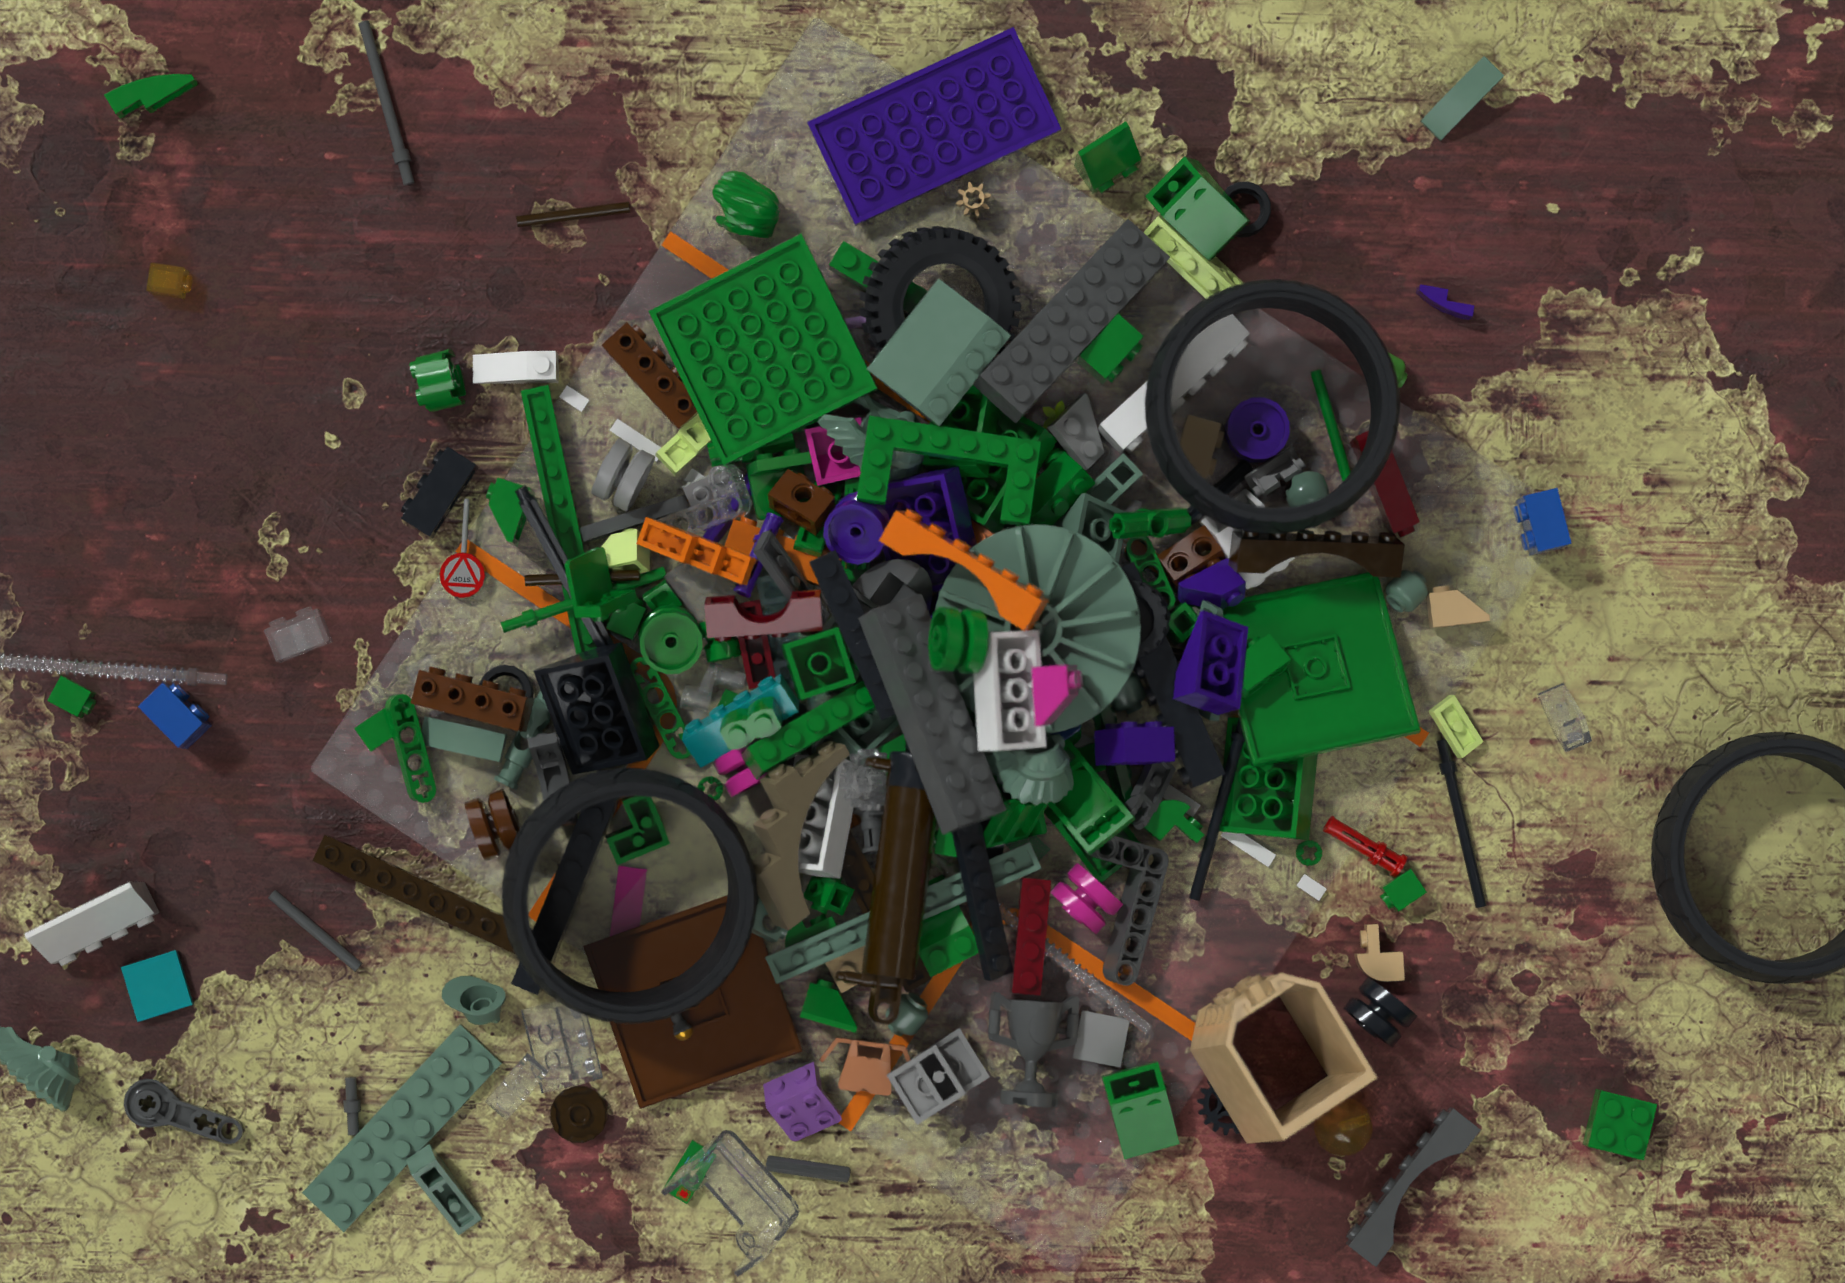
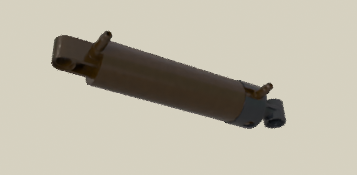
(897, 887)

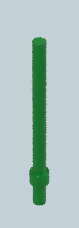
(530, 618)

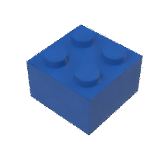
(1542, 522)
(176, 715)

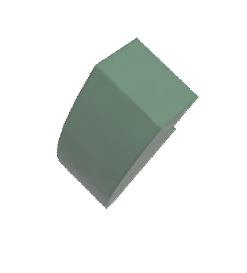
(1462, 98)
(463, 739)

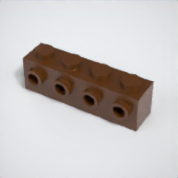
(651, 374)
(472, 700)

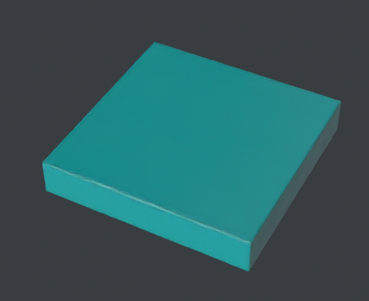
(157, 985)

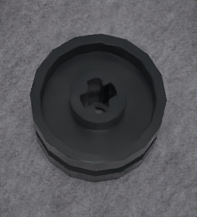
(1381, 1010)

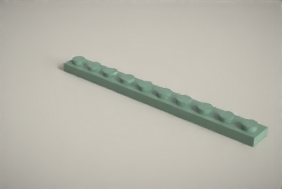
(853, 933)

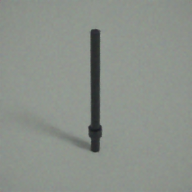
(1448, 768)

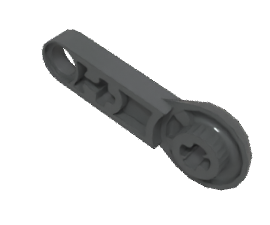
(173, 1111)

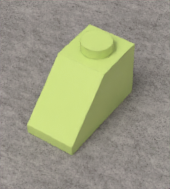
(624, 553)

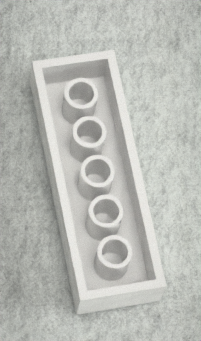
(1202, 356)

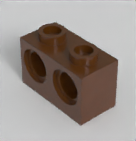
(1187, 553)

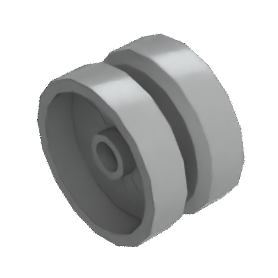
(619, 473)

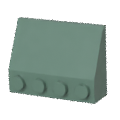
(938, 352)

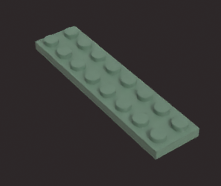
(402, 1127)

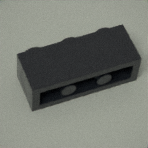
(438, 491)

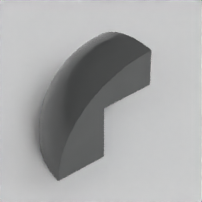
(895, 581)

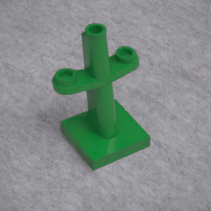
(1014, 823)

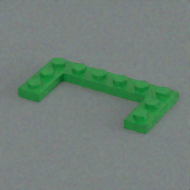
(891, 435)

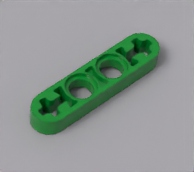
(657, 710)
(415, 746)

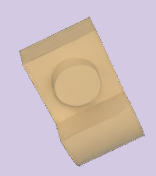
(1377, 964)

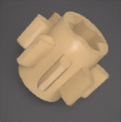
(975, 208)

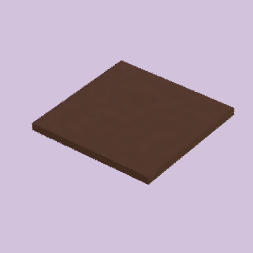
(732, 1028)

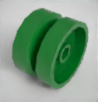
(670, 622)
(958, 640)

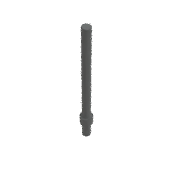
(400, 155)

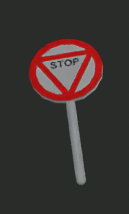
(462, 572)

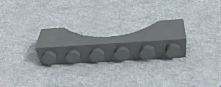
(1375, 1233)

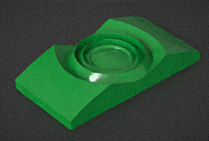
(1091, 807)

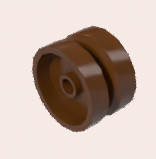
(489, 826)

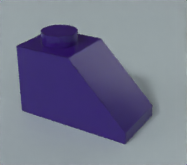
(1216, 584)

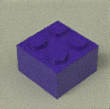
(1134, 744)

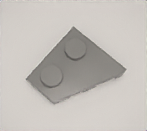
(1078, 432)

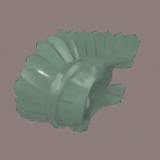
(853, 436)
(1033, 773)
(41, 1069)

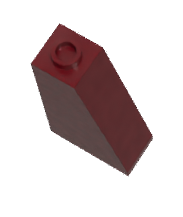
(1390, 493)

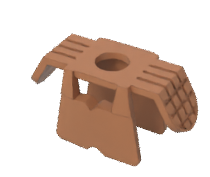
(866, 1065)

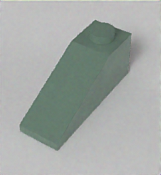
(443, 1189)

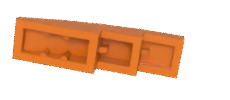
(696, 551)

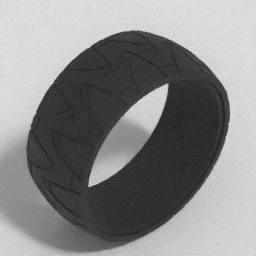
(1358, 337)
(1669, 865)
(681, 991)

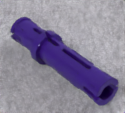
(773, 523)

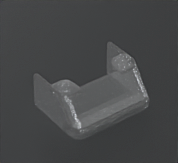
(746, 1192)

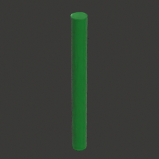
(1331, 424)

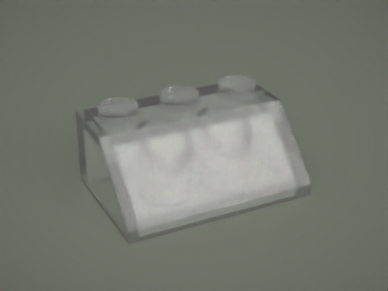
(562, 1045)

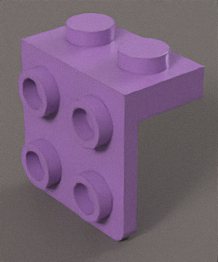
(800, 1103)

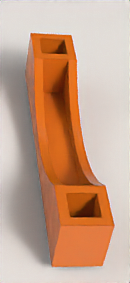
(1014, 600)

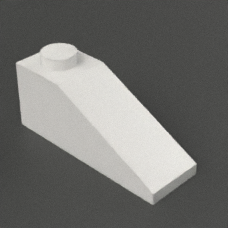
(516, 367)

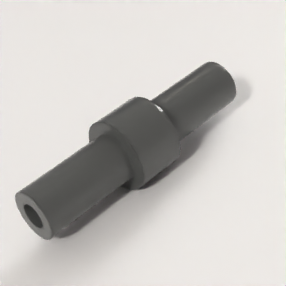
(352, 1105)

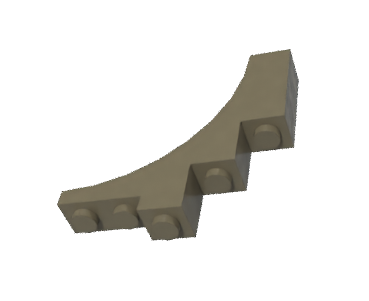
(780, 831)

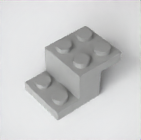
(938, 1076)

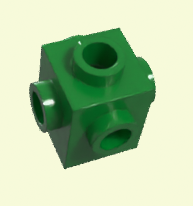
(828, 894)

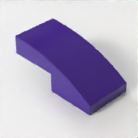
(1438, 299)

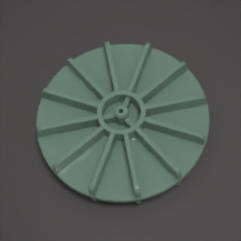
(1086, 622)

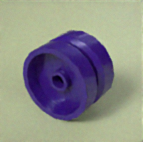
(1247, 444)
(856, 528)

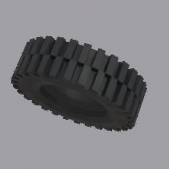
(929, 248)

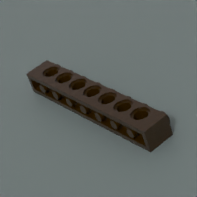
(413, 890)

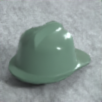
(475, 999)

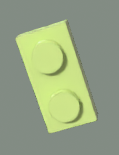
(1455, 726)

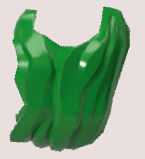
(746, 204)

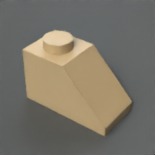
(1452, 609)

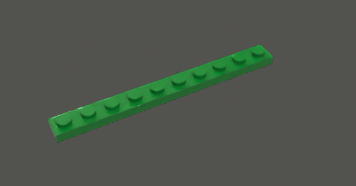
(555, 489)

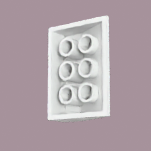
(93, 923)

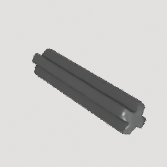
(808, 1168)

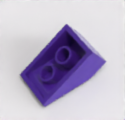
(1212, 665)

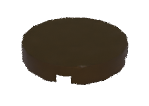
(578, 1114)

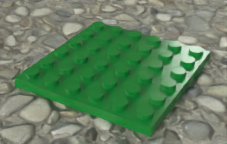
(763, 349)

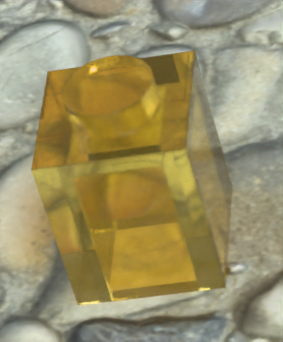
(168, 281)

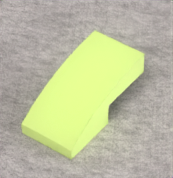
(684, 445)

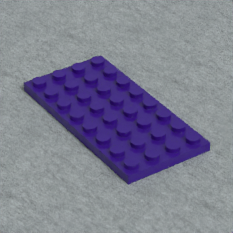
(934, 126)

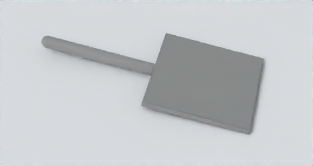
(1100, 1038)

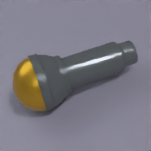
(681, 1029)

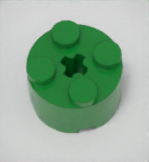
(438, 381)

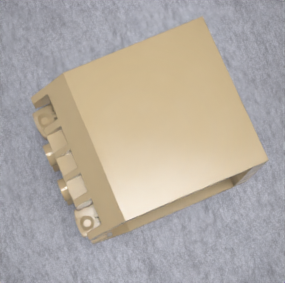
(1321, 1027)

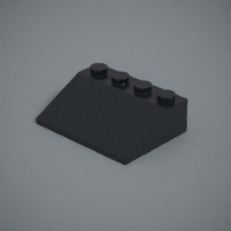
(597, 709)

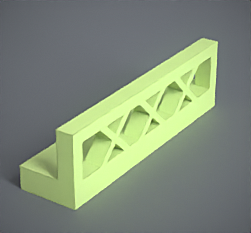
(1204, 275)

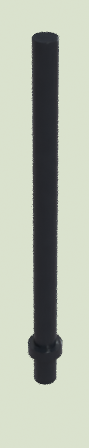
(1218, 813)

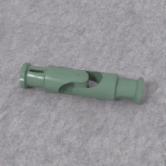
(516, 757)

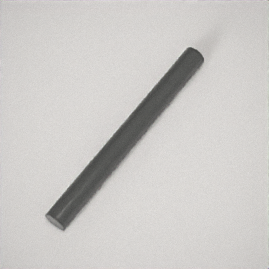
(313, 929)

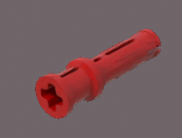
(1376, 855)

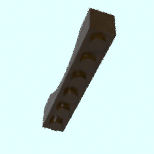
(1260, 552)

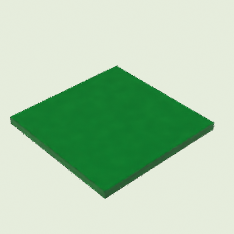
(1342, 674)

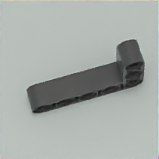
(1132, 900)

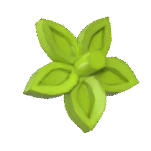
(1053, 414)

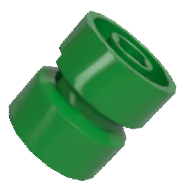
(719, 650)

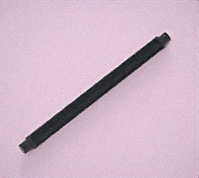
(556, 556)

